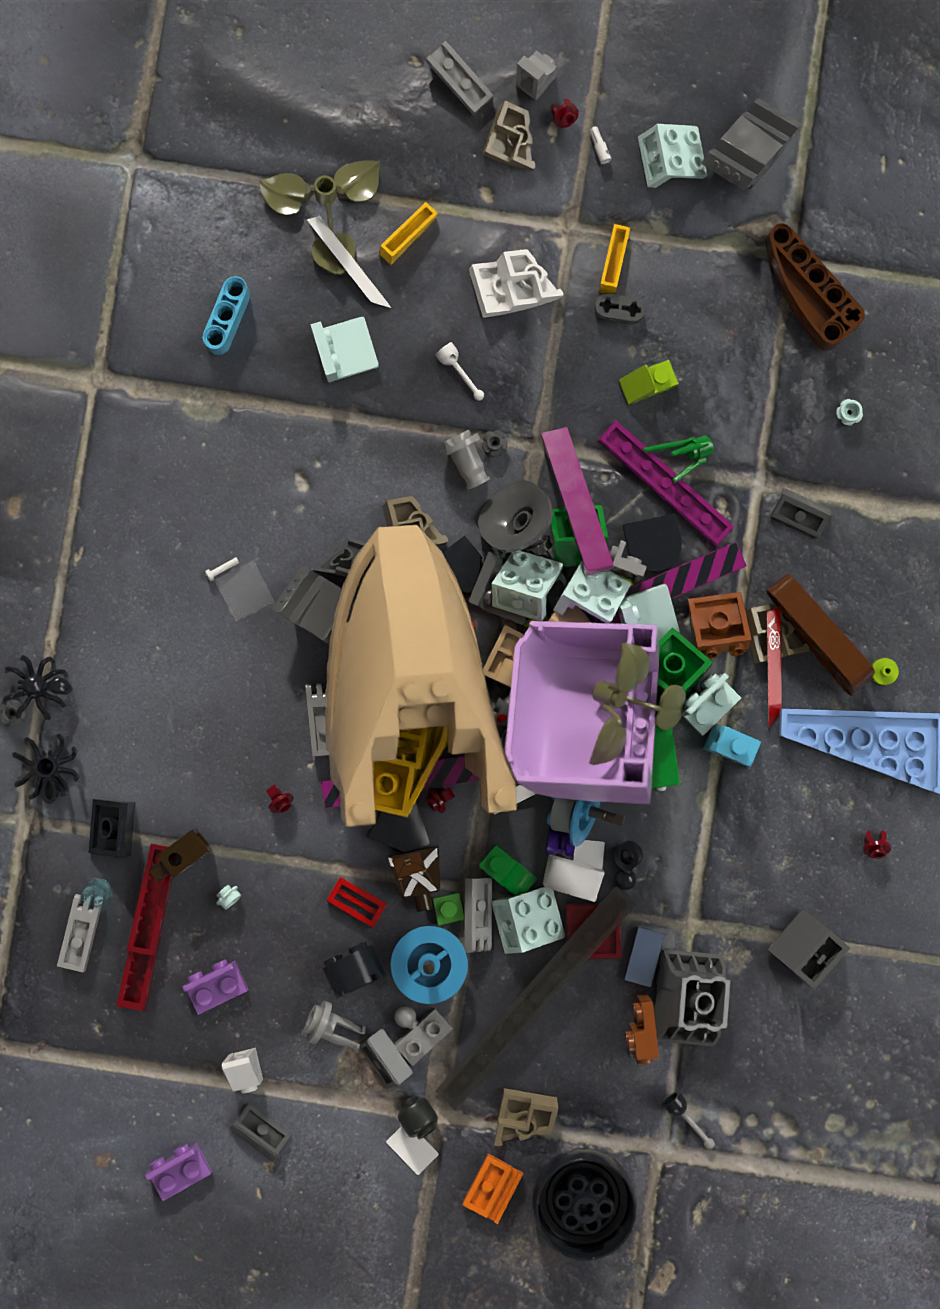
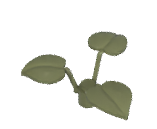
(288, 190)
(631, 671)

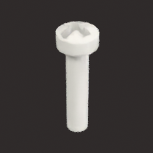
(211, 574)

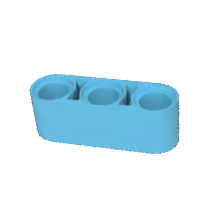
(226, 303)

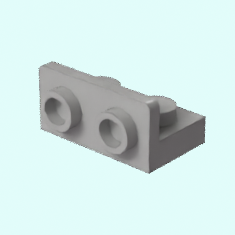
(630, 567)

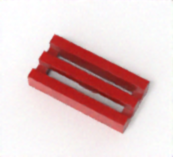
(337, 890)

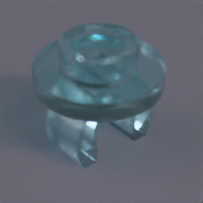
(99, 889)

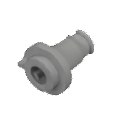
(466, 458)
(322, 1024)

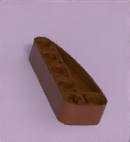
(807, 298)
(822, 635)

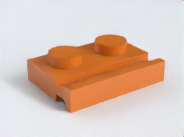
(492, 1188)

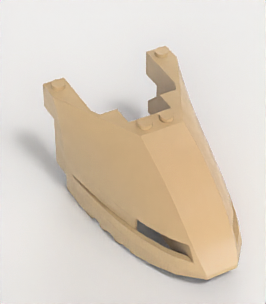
(406, 665)

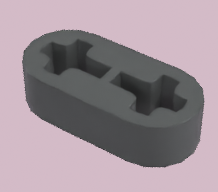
(619, 302)

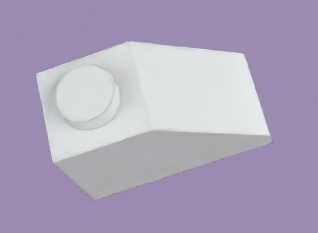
(243, 1070)

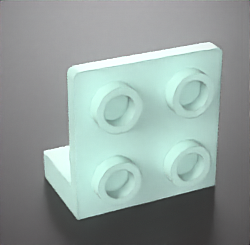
(671, 153)
(345, 348)
(524, 584)
(595, 593)
(649, 608)
(710, 704)
(528, 920)

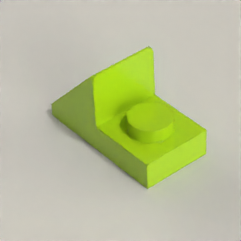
(648, 381)

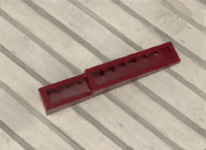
(145, 936)

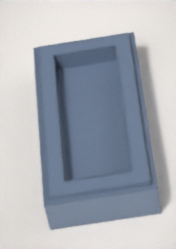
(644, 956)

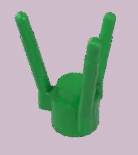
(695, 448)

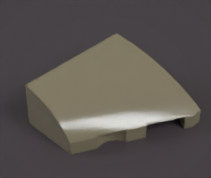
(510, 137)
(407, 512)
(758, 630)
(524, 1115)

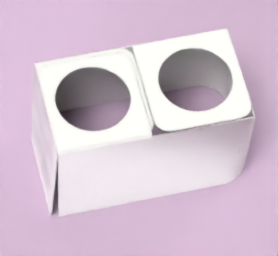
(572, 877)

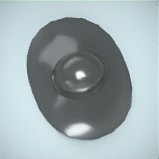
(515, 516)

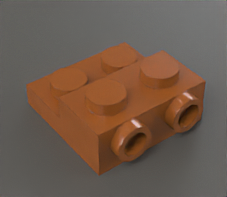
(719, 624)
(642, 1036)

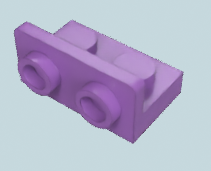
(216, 986)
(178, 1171)

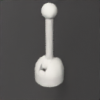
(448, 356)

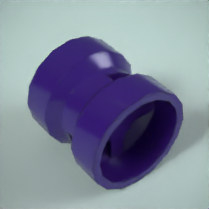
(566, 847)

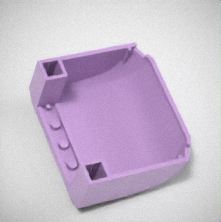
(558, 721)

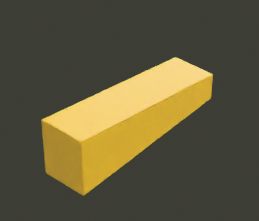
(407, 233)
(614, 259)

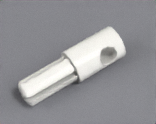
(600, 146)

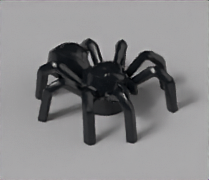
(36, 686)
(47, 768)

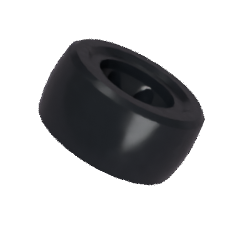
(611, 1227)

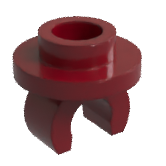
(565, 114)
(437, 799)
(280, 801)
(874, 848)

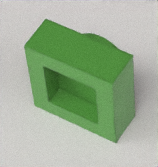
(448, 908)

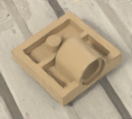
(500, 662)

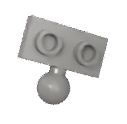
(422, 1034)

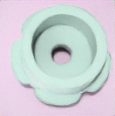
(856, 409)
(228, 896)

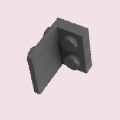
(482, 592)

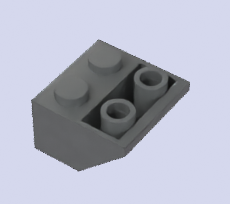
(808, 949)

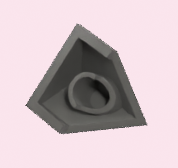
(342, 560)

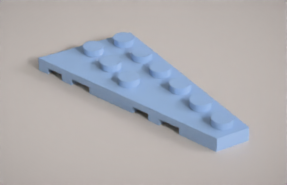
(886, 742)

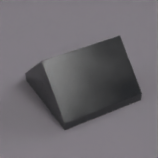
(111, 828)

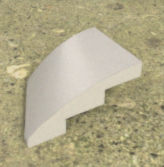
(511, 284)

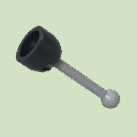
(677, 1105)

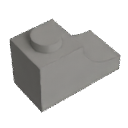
(535, 74)

